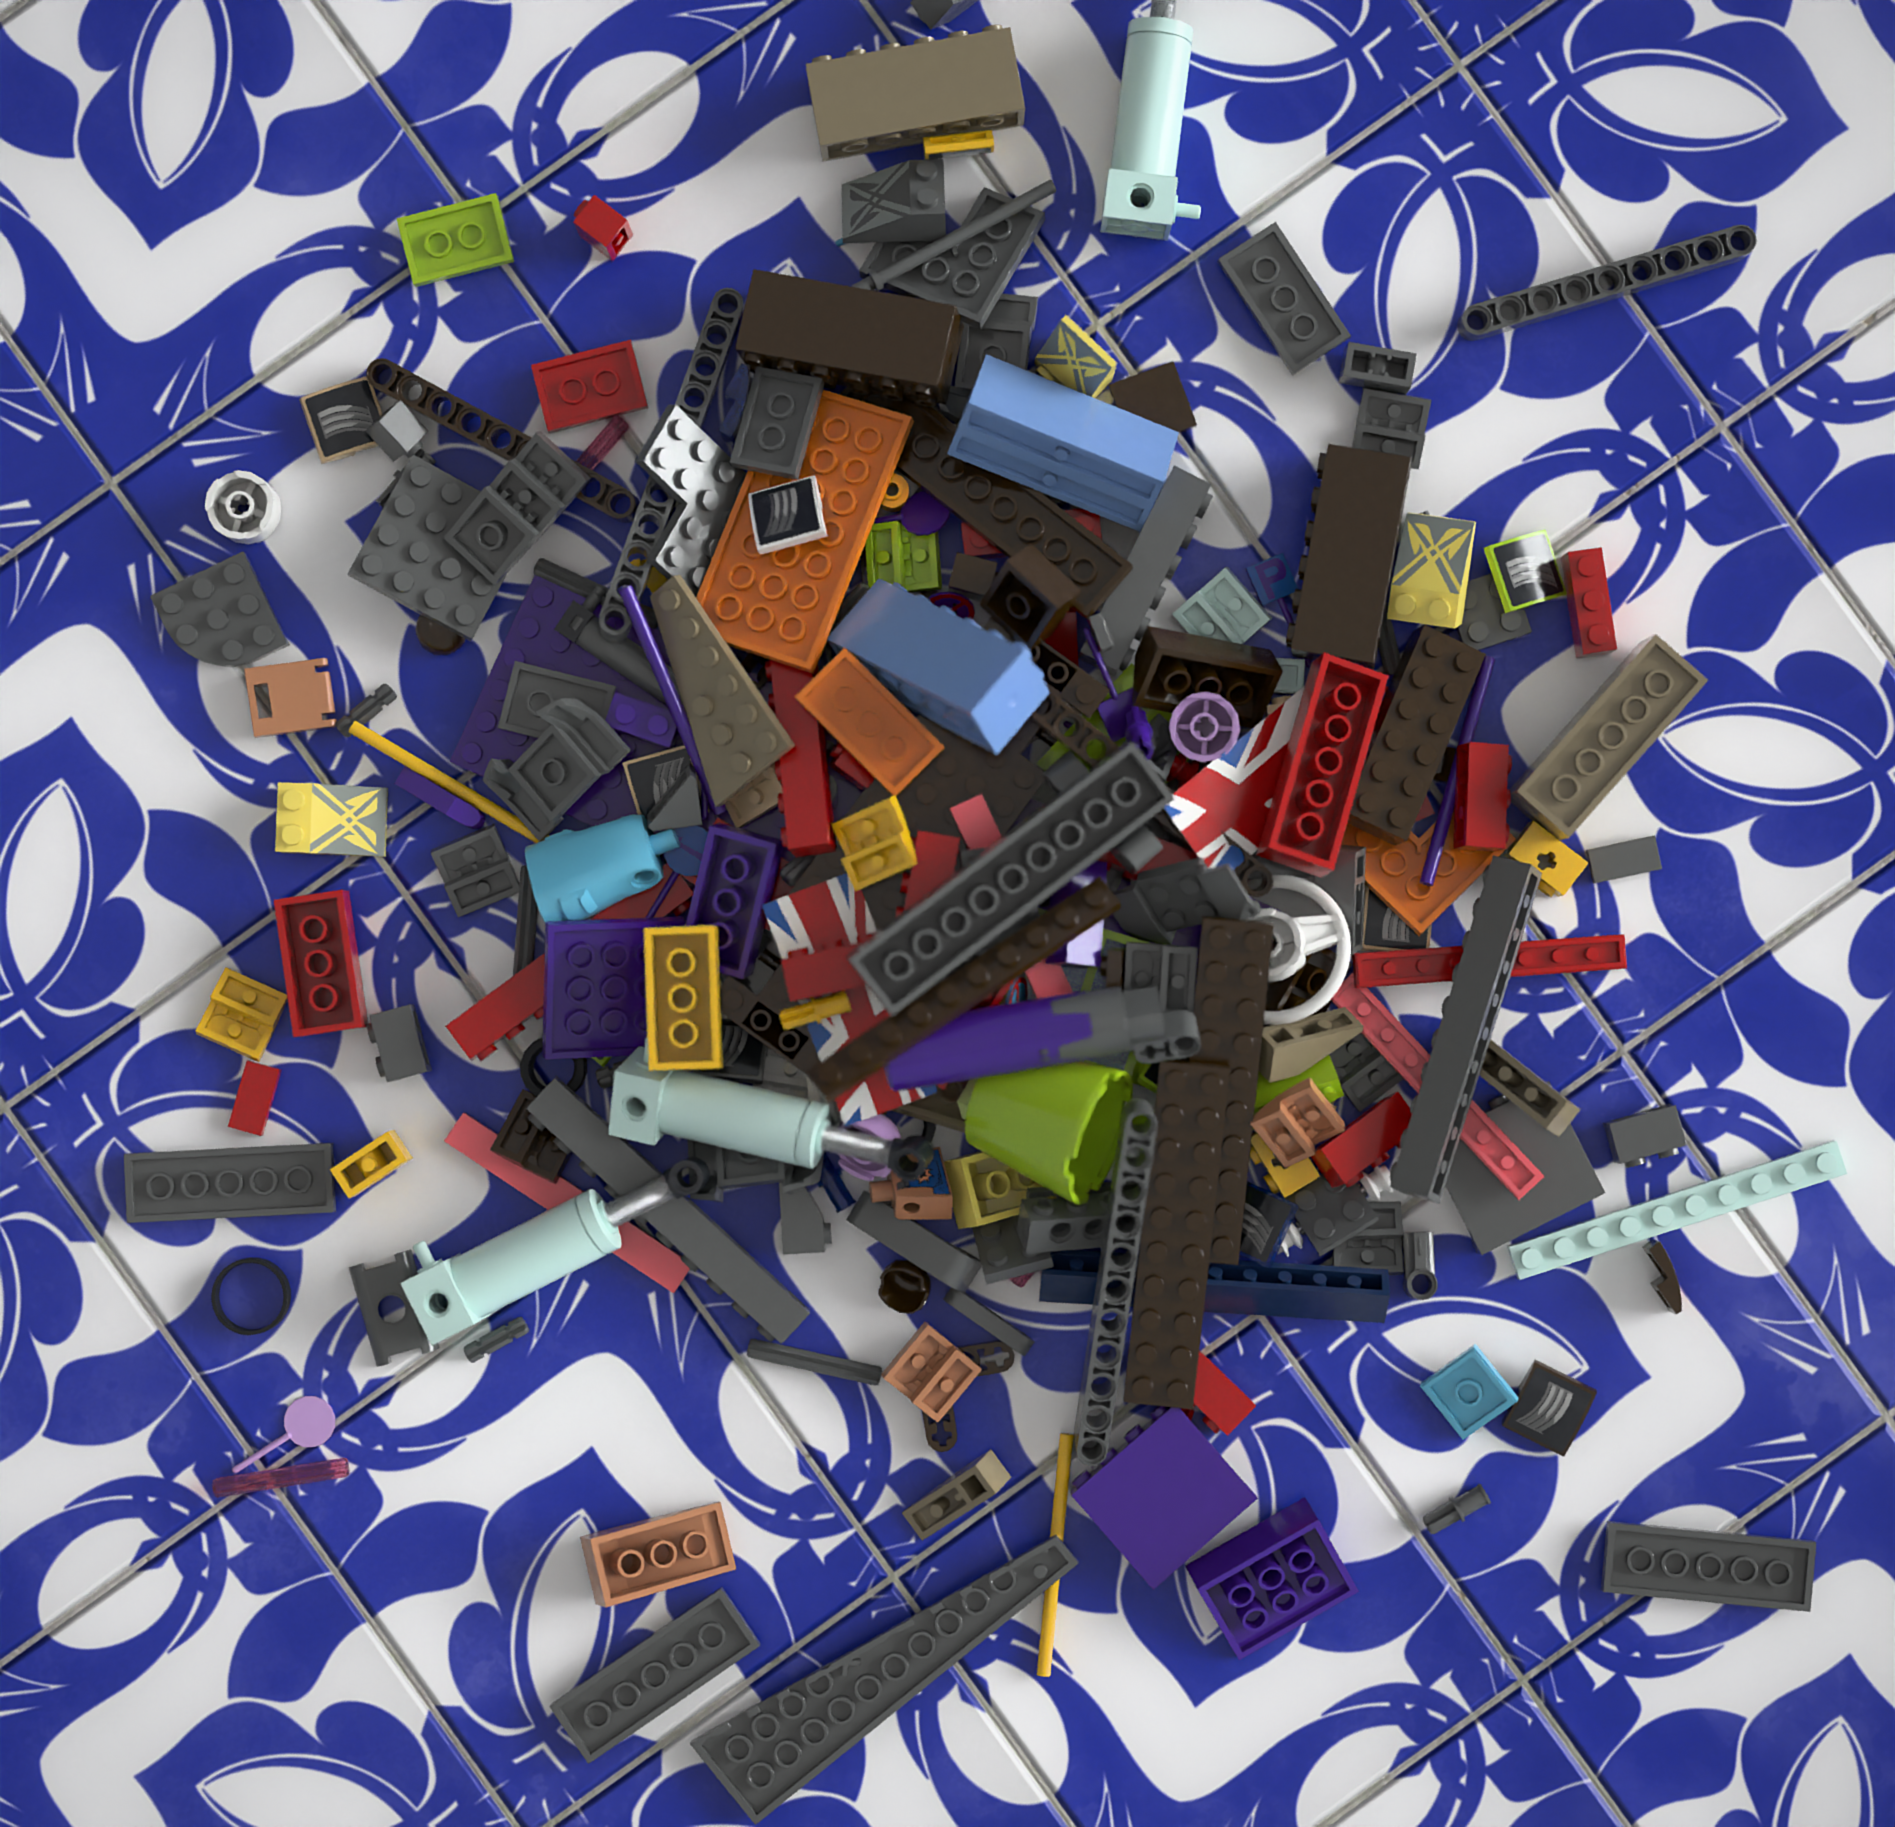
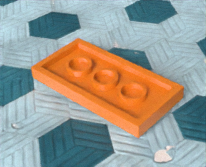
(869, 722)

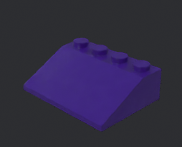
(1271, 1578)

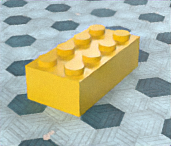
(683, 998)

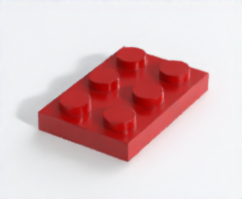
(589, 386)

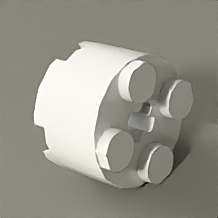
(236, 489)

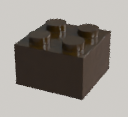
(1029, 597)

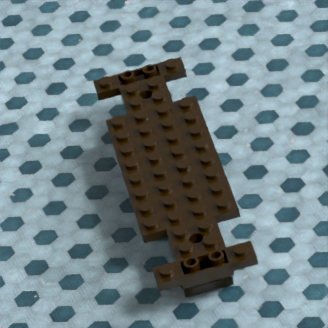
(952, 777)

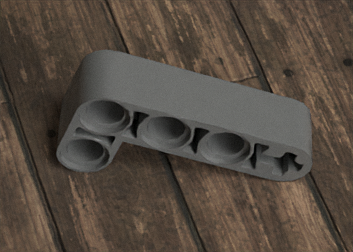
(1135, 848)
(915, 1243)

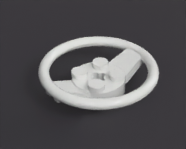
(1303, 937)

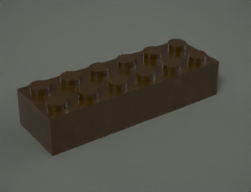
(1413, 732)

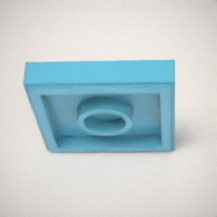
(1469, 1391)

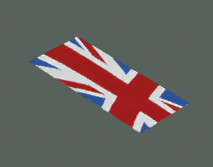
(1235, 791)
(822, 916)

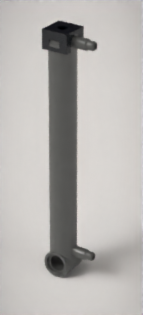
(624, 657)

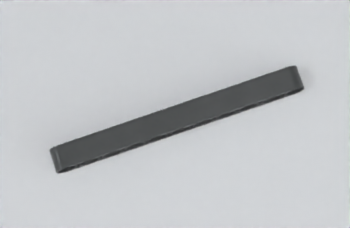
(660, 512)
(1114, 1268)

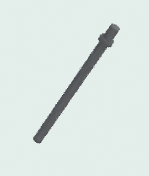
(876, 279)

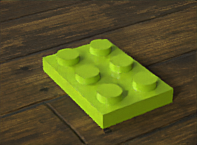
(455, 240)

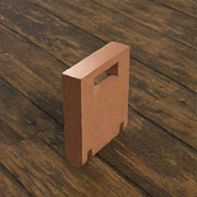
(296, 697)

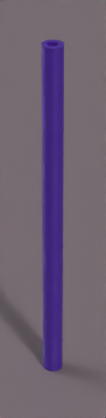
(667, 687)
(1448, 801)

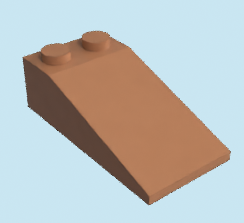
(657, 1554)

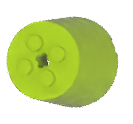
(1052, 1123)

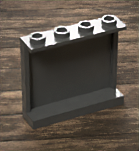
(1486, 1204)

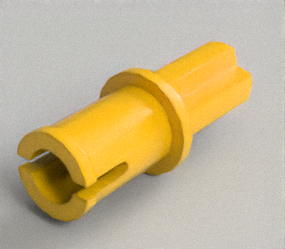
(815, 1010)

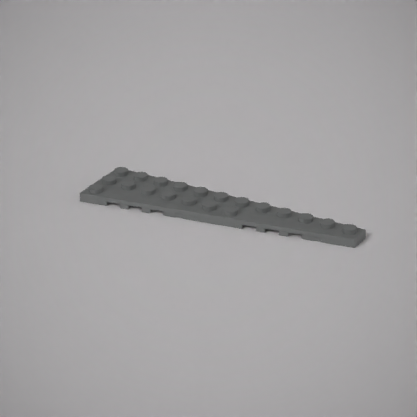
(812, 1722)

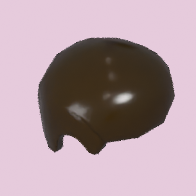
(437, 638)
(904, 1286)

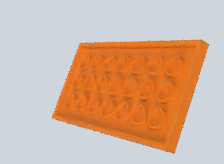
(790, 597)

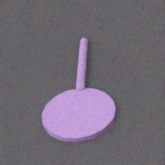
(307, 1423)

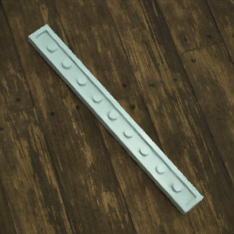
(1677, 1210)

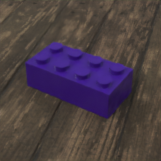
(729, 893)

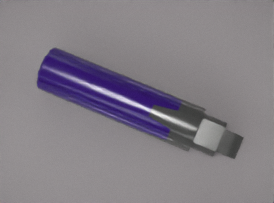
(1047, 1034)

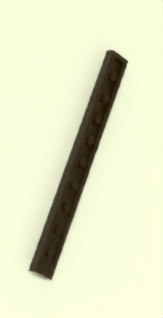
(963, 990)

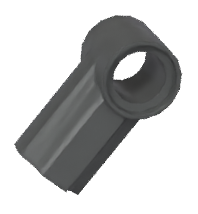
(1419, 1259)

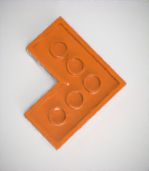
(1396, 871)

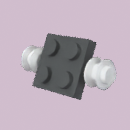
(1336, 1213)

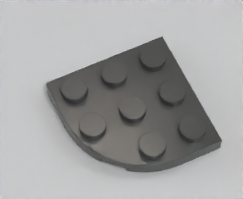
(221, 615)

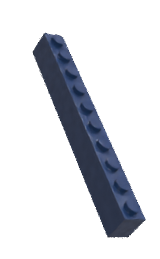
(1244, 1288)

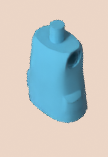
(596, 867)

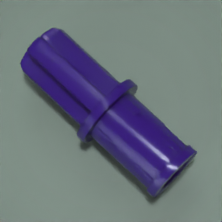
(1139, 731)

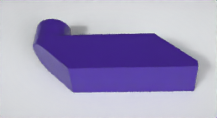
(440, 799)

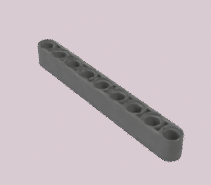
(1621, 275)

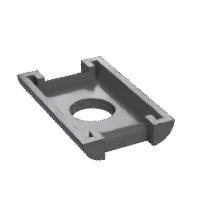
(374, 1285)

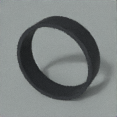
(216, 1301)

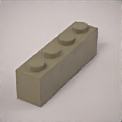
(1527, 1090)

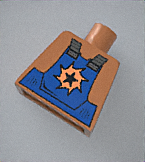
(917, 1199)

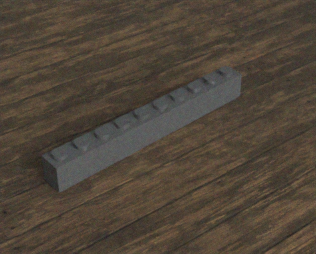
(1465, 1029)
(677, 1220)

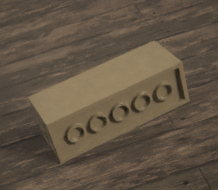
(915, 92)
(1606, 737)

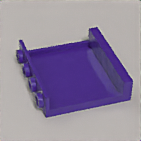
(1162, 1494)

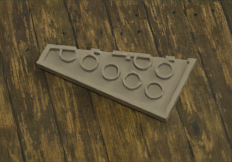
(725, 710)

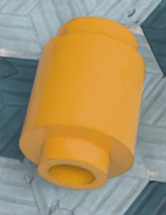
(896, 502)

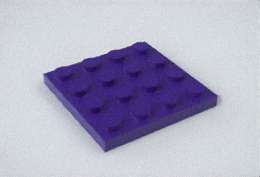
(596, 986)

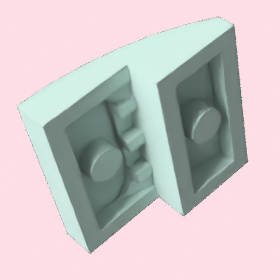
(1223, 610)

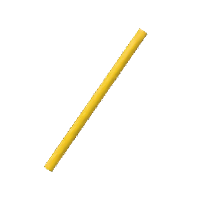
(441, 779)
(1057, 1527)

